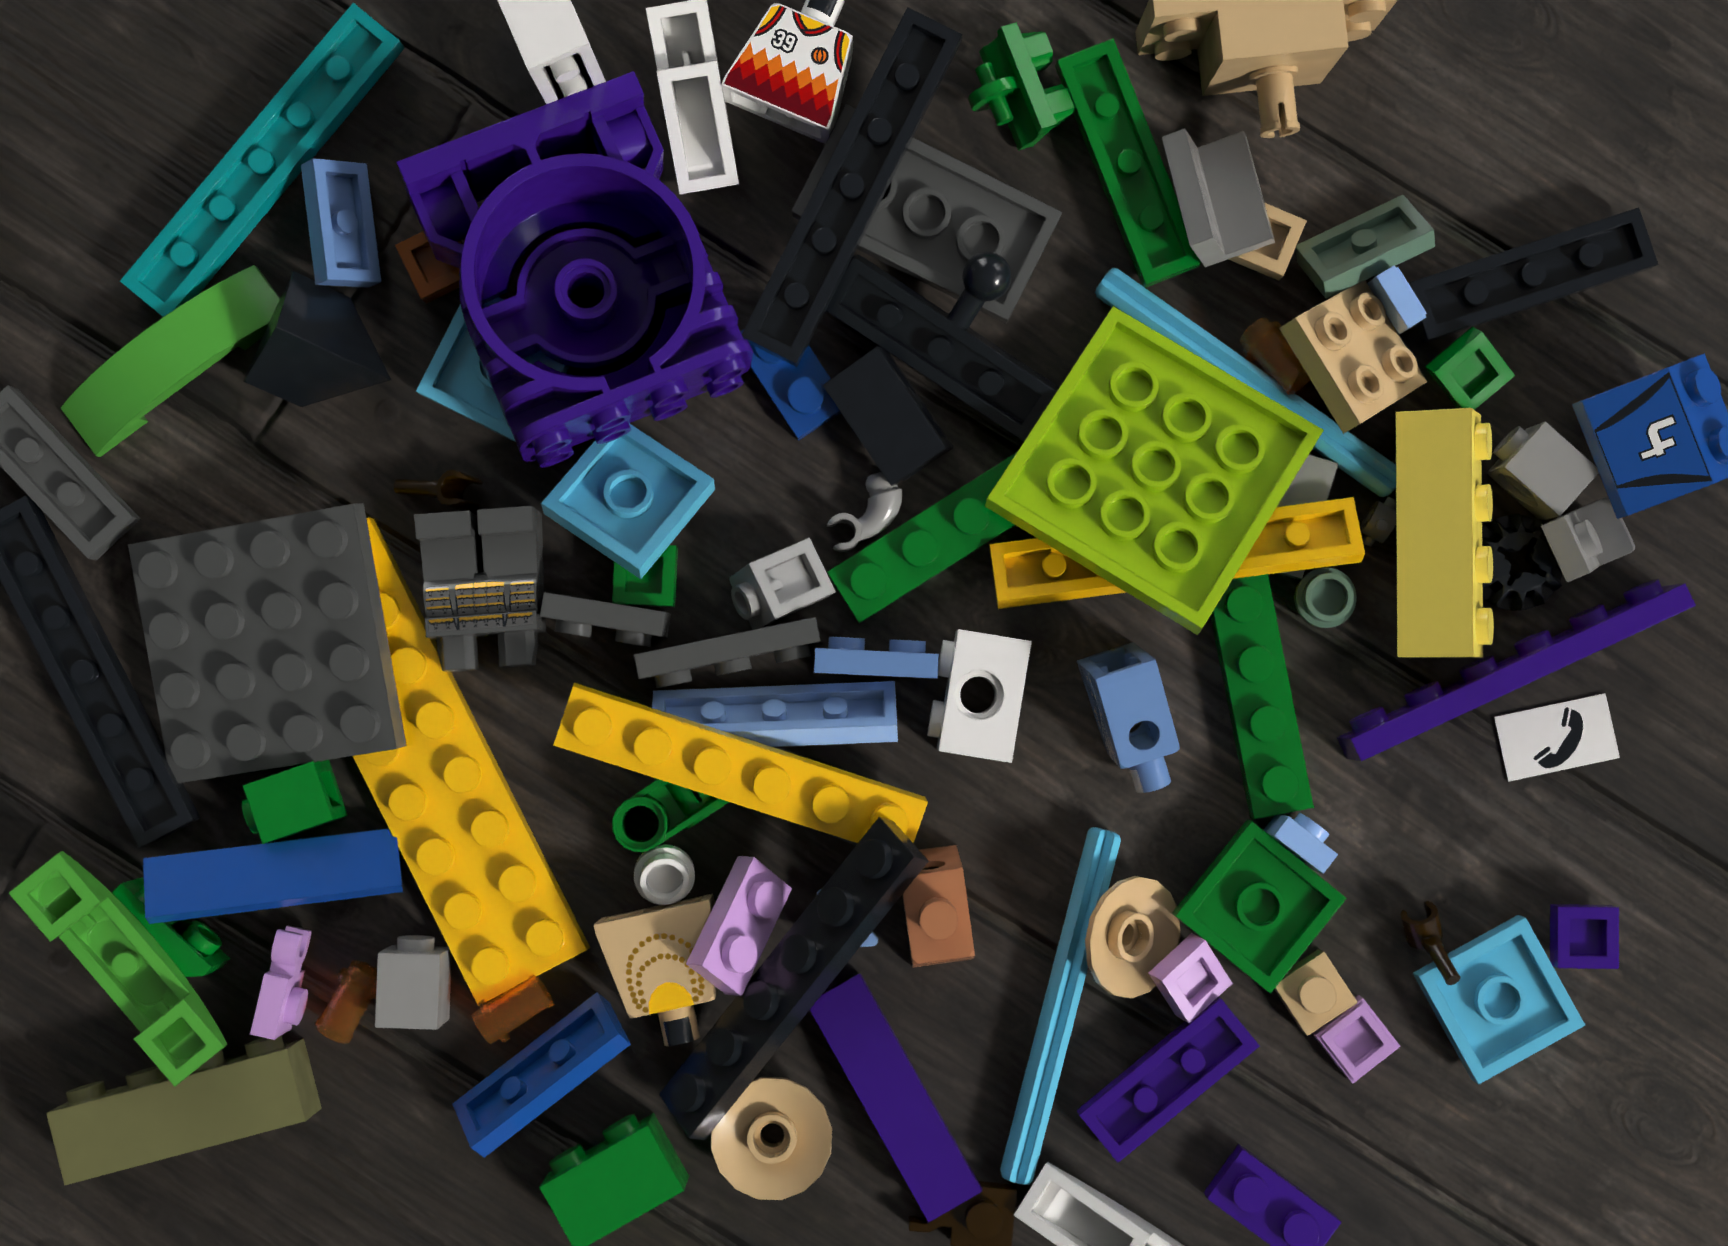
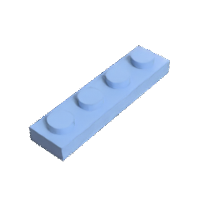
(792, 712)

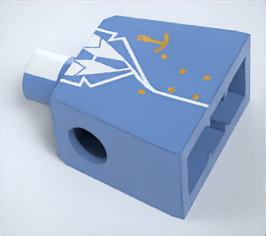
(1122, 691)

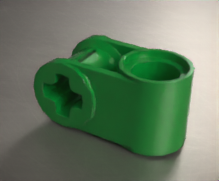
(674, 808)

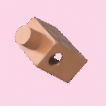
(939, 911)

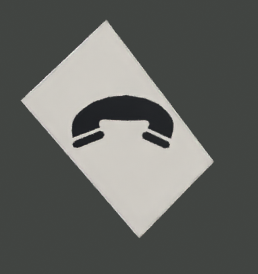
(1556, 737)

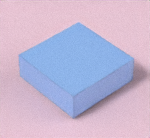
(1398, 299)

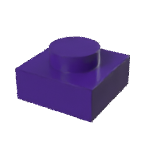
(1584, 936)

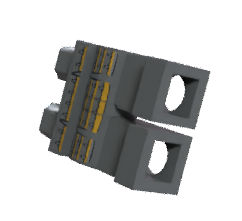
(483, 582)

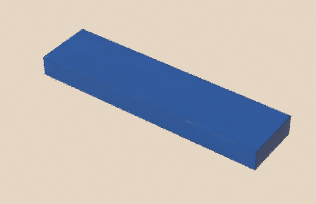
(271, 875)

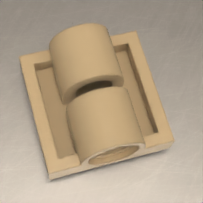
(1353, 355)

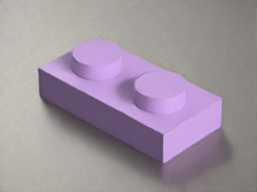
(739, 926)

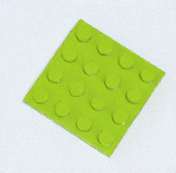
(1154, 469)

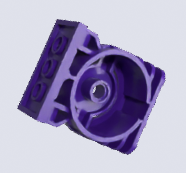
(557, 171)

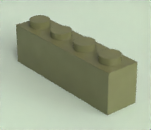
(156, 1121)

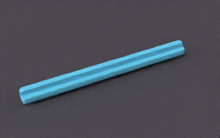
(1347, 450)
(1058, 1010)

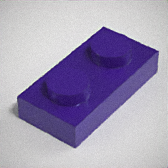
(1269, 1203)

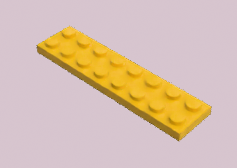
(460, 816)

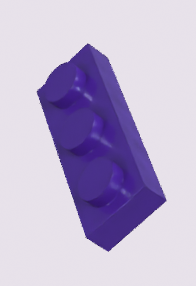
(1167, 1079)

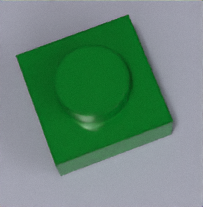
(1470, 370)
(655, 587)

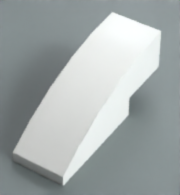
(692, 95)
(1079, 1215)

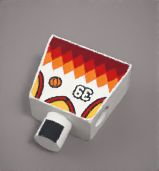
(794, 68)

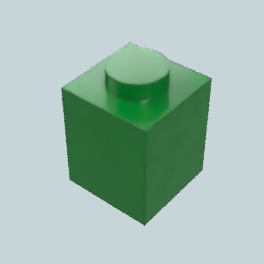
(293, 801)

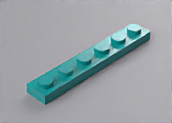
(263, 162)

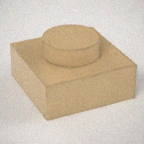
(1275, 258)
(1314, 992)

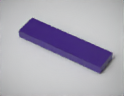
(895, 1098)

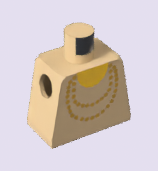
(649, 966)

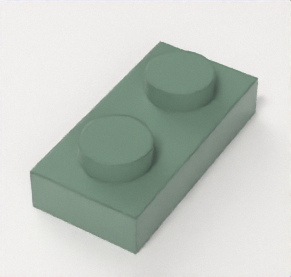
(1365, 246)

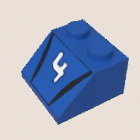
(1658, 435)

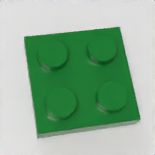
(1259, 905)

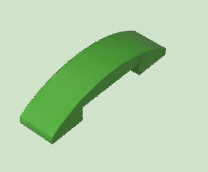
(169, 356)
(125, 962)

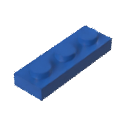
(540, 1074)

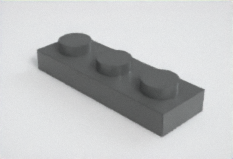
(59, 478)
(728, 652)

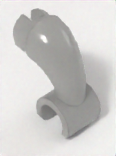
(880, 512)

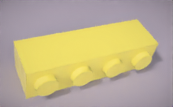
(1441, 534)

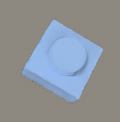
(1302, 839)

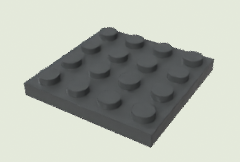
(267, 644)

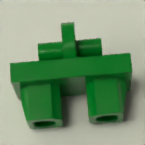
(1014, 89)

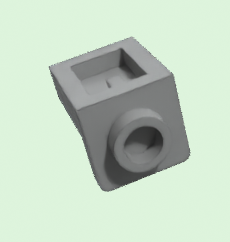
(1587, 538)
(780, 584)

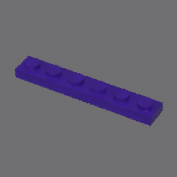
(1534, 659)

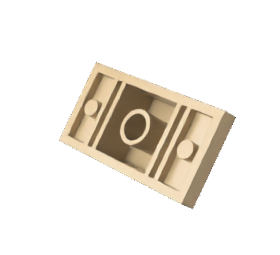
(1259, 45)

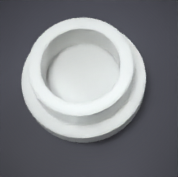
(664, 874)

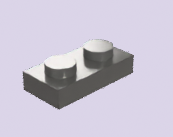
(579, 615)

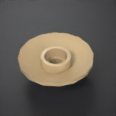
(1130, 935)
(777, 1168)

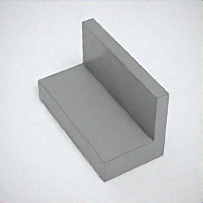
(1218, 196)

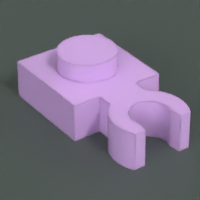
(281, 996)

